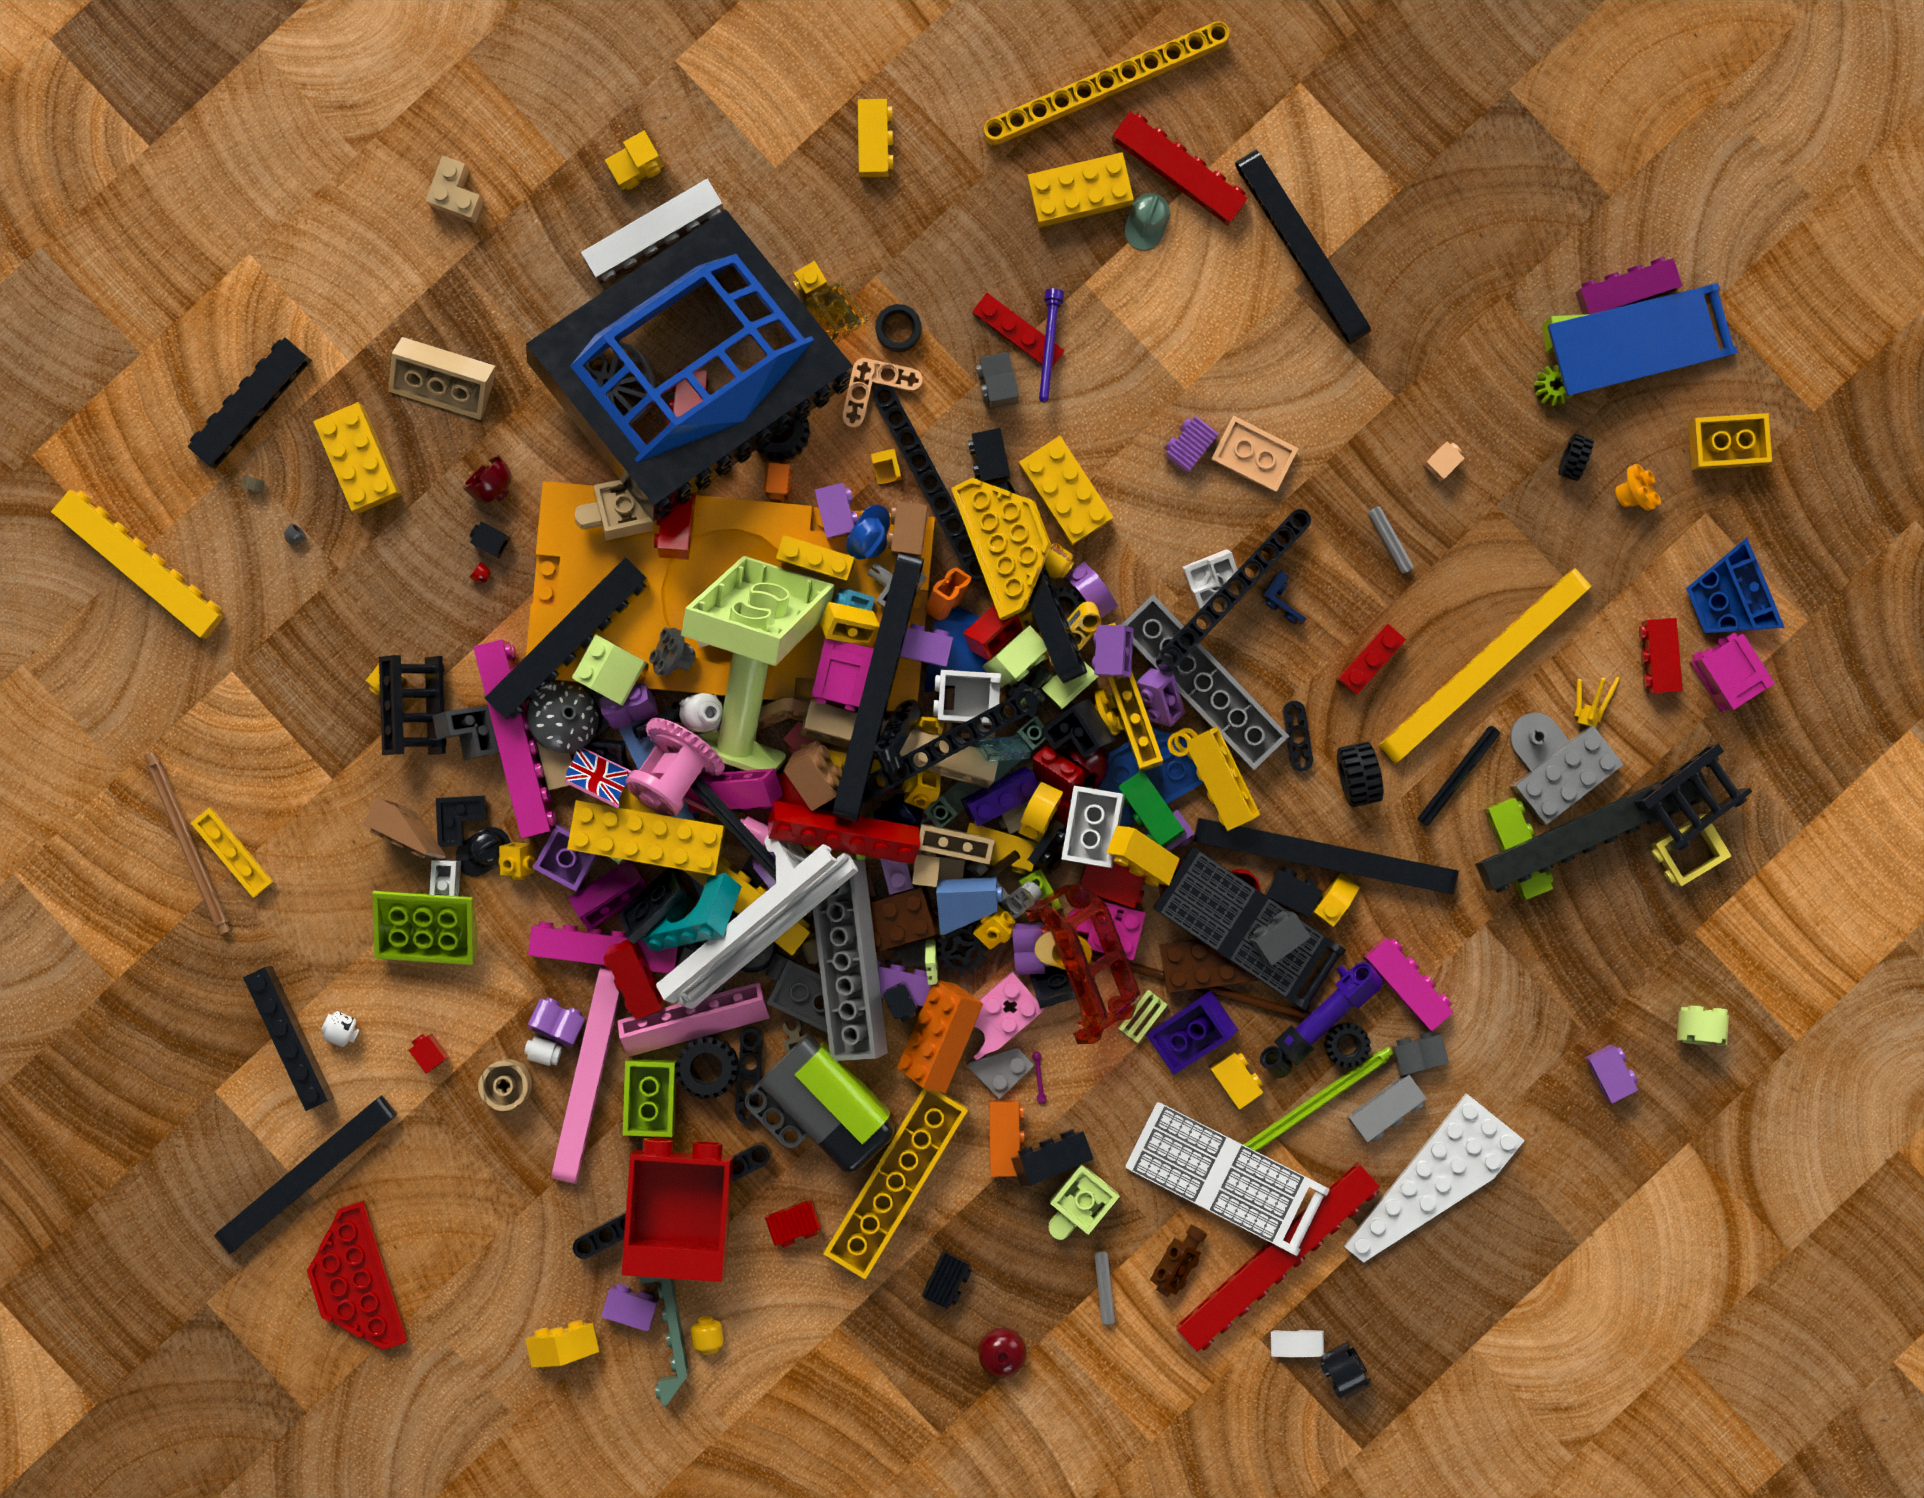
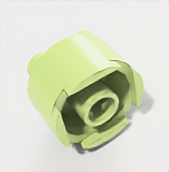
(1703, 1026)

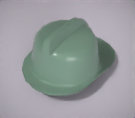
(1147, 221)

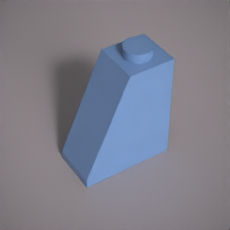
(966, 901)

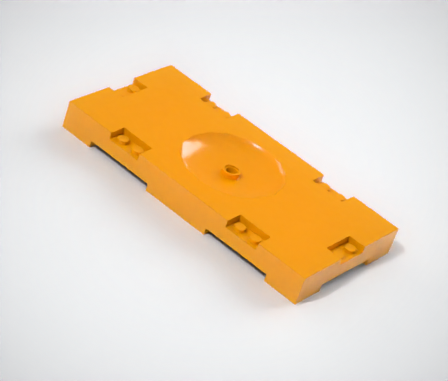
(723, 531)

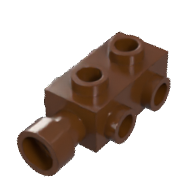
(1176, 1262)

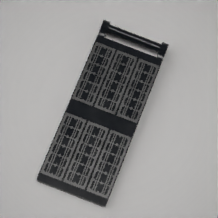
(1224, 915)

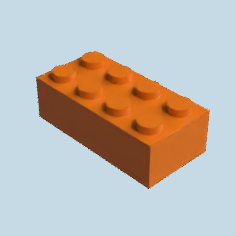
(940, 1036)

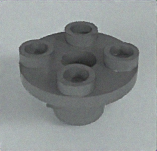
(671, 653)

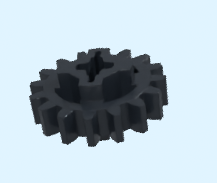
(966, 960)

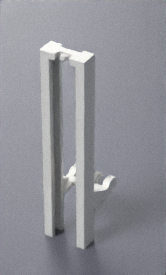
(799, 888)

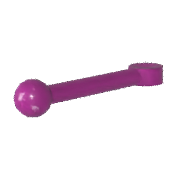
(1041, 1097)

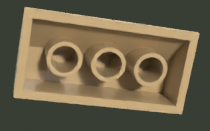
(440, 378)

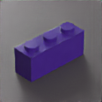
(1000, 796)

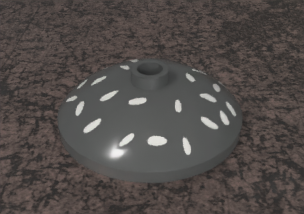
(550, 724)

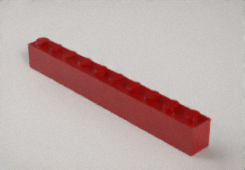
(1272, 1262)

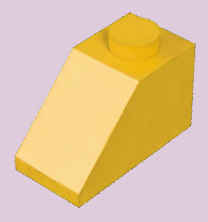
(1336, 900)

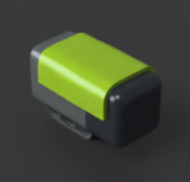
(825, 1102)

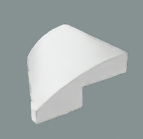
(1209, 574)

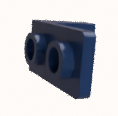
(1278, 586)

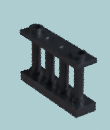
(392, 706)
(1671, 787)

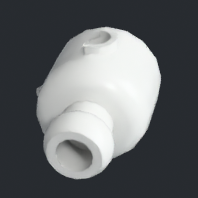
(701, 712)

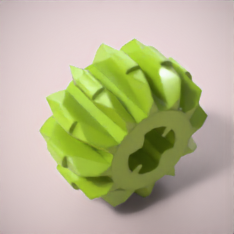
(1546, 390)

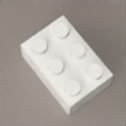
(1092, 825)

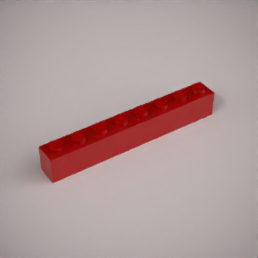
(676, 528)

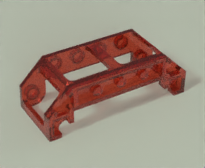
(1078, 969)

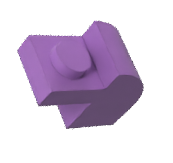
(1092, 588)

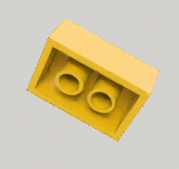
(1730, 441)

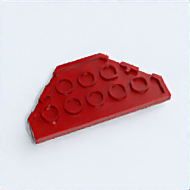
(353, 1280)

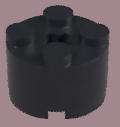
(1346, 1371)

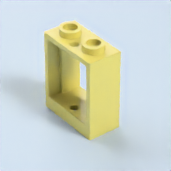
(1672, 873)

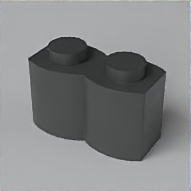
(1419, 1053)

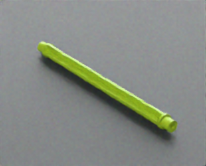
(1319, 1099)

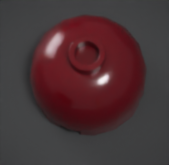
(489, 481)
(1095, 766)
(1002, 1352)

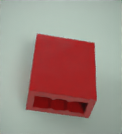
(1114, 884)

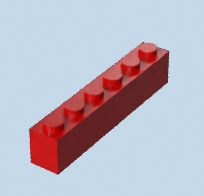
(1179, 168)
(866, 837)

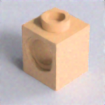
(1444, 460)

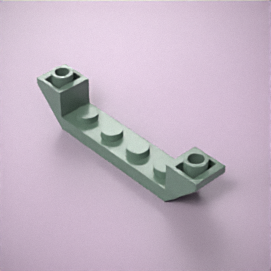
(950, 805)
(668, 1385)

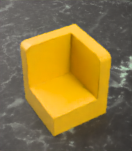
(886, 466)

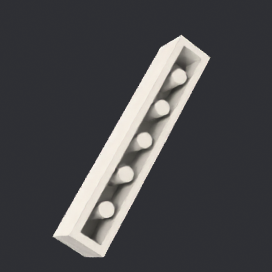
(653, 230)

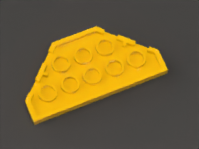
(1006, 541)

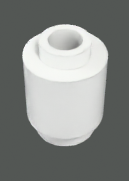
(543, 1051)

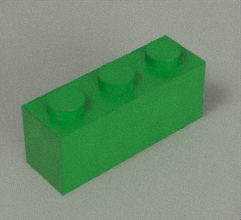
(1151, 810)

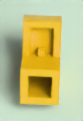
(1040, 811)

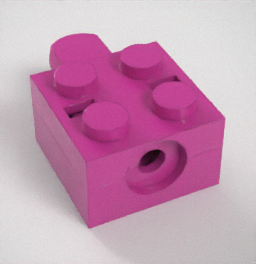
(1127, 926)

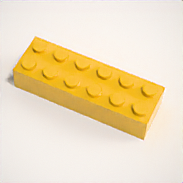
(646, 837)

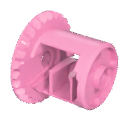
(671, 767)

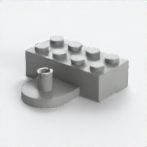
(1557, 766)

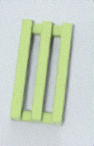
(931, 961)
(1148, 993)

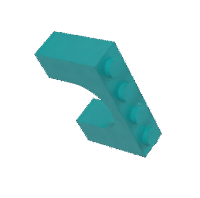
(704, 922)

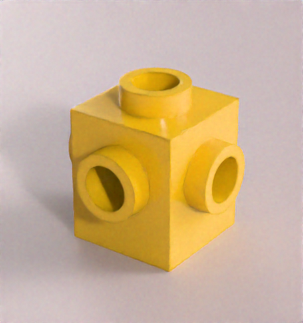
(922, 789)
(516, 860)
(995, 928)

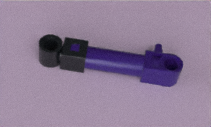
(1295, 1043)

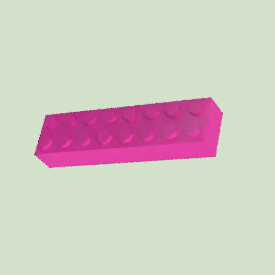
(516, 747)

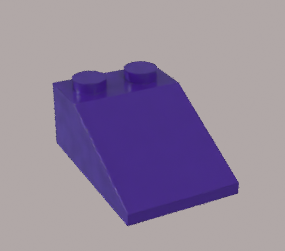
(1192, 1032)

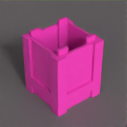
(1731, 672)
(842, 673)

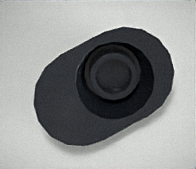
(481, 851)

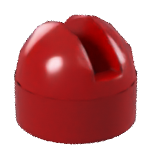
(481, 573)

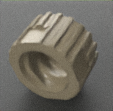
(252, 484)

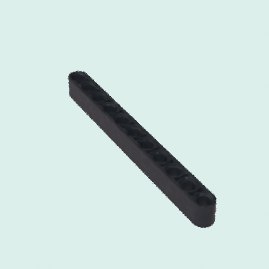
(877, 687)
(954, 741)
(1327, 856)

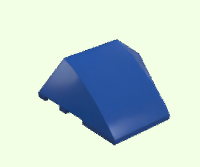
(1734, 594)
(960, 656)

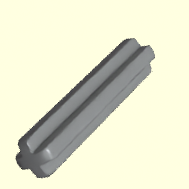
(1390, 539)
(1104, 1288)

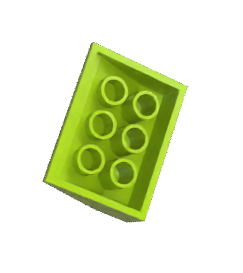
(424, 928)

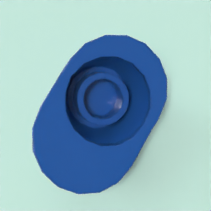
(869, 533)

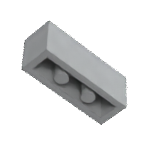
(1387, 1108)

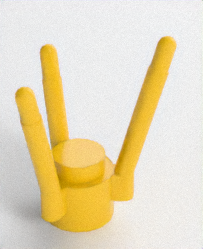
(1591, 714)

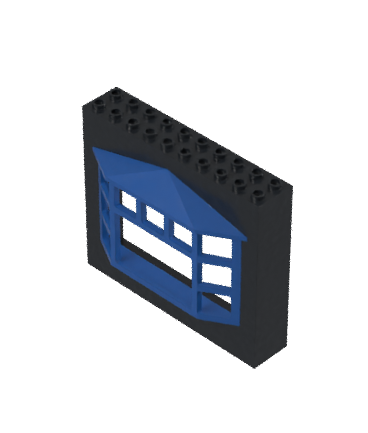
(723, 425)

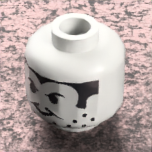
(339, 1029)

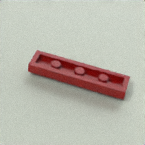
(1014, 328)

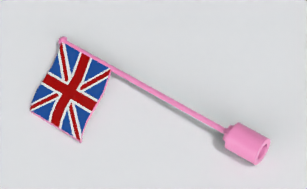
(607, 781)

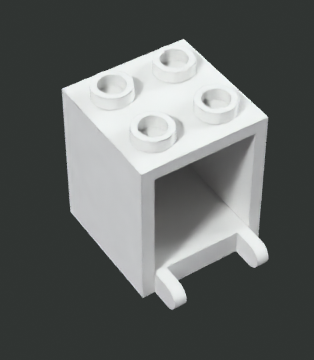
(973, 695)

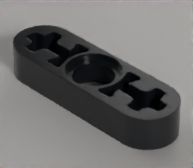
(1289, 719)

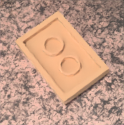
(1254, 454)

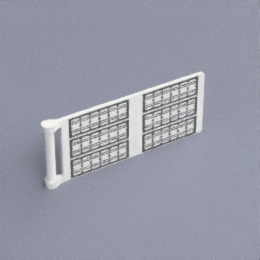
(1224, 1176)

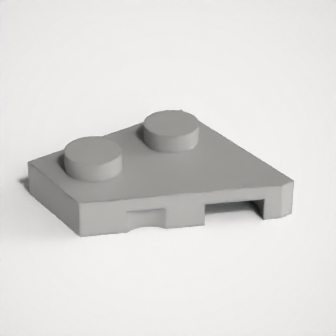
(1001, 1070)

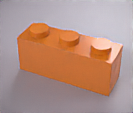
(1004, 1135)

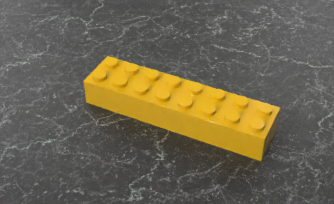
(895, 1181)

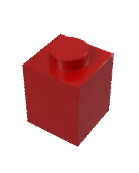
(428, 1052)

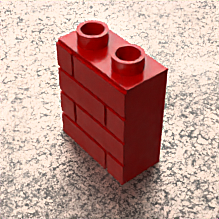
(677, 1212)

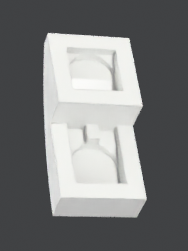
(1297, 1343)

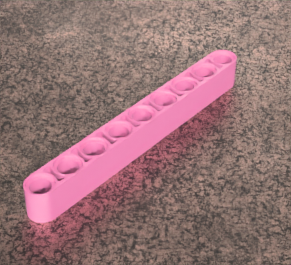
(587, 1078)

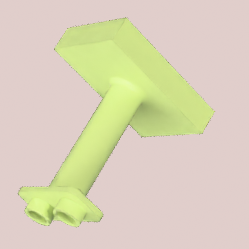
(760, 618)

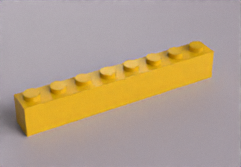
(138, 564)

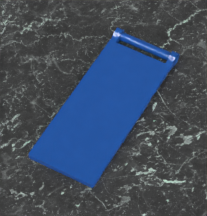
(1639, 340)

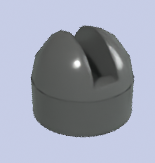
(294, 534)

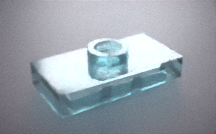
(1003, 748)

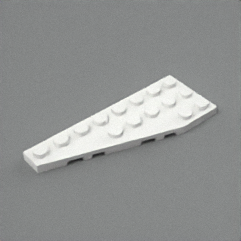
(1452, 1164)

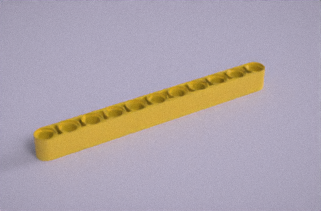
(1114, 74)
(1484, 665)

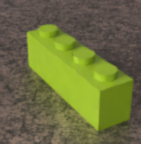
(1510, 830)

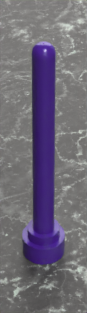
(1053, 299)

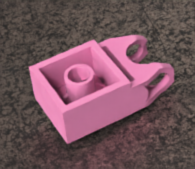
(998, 1024)

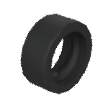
(898, 346)

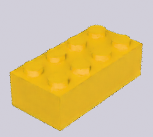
(1080, 190)
(357, 458)
(1065, 491)

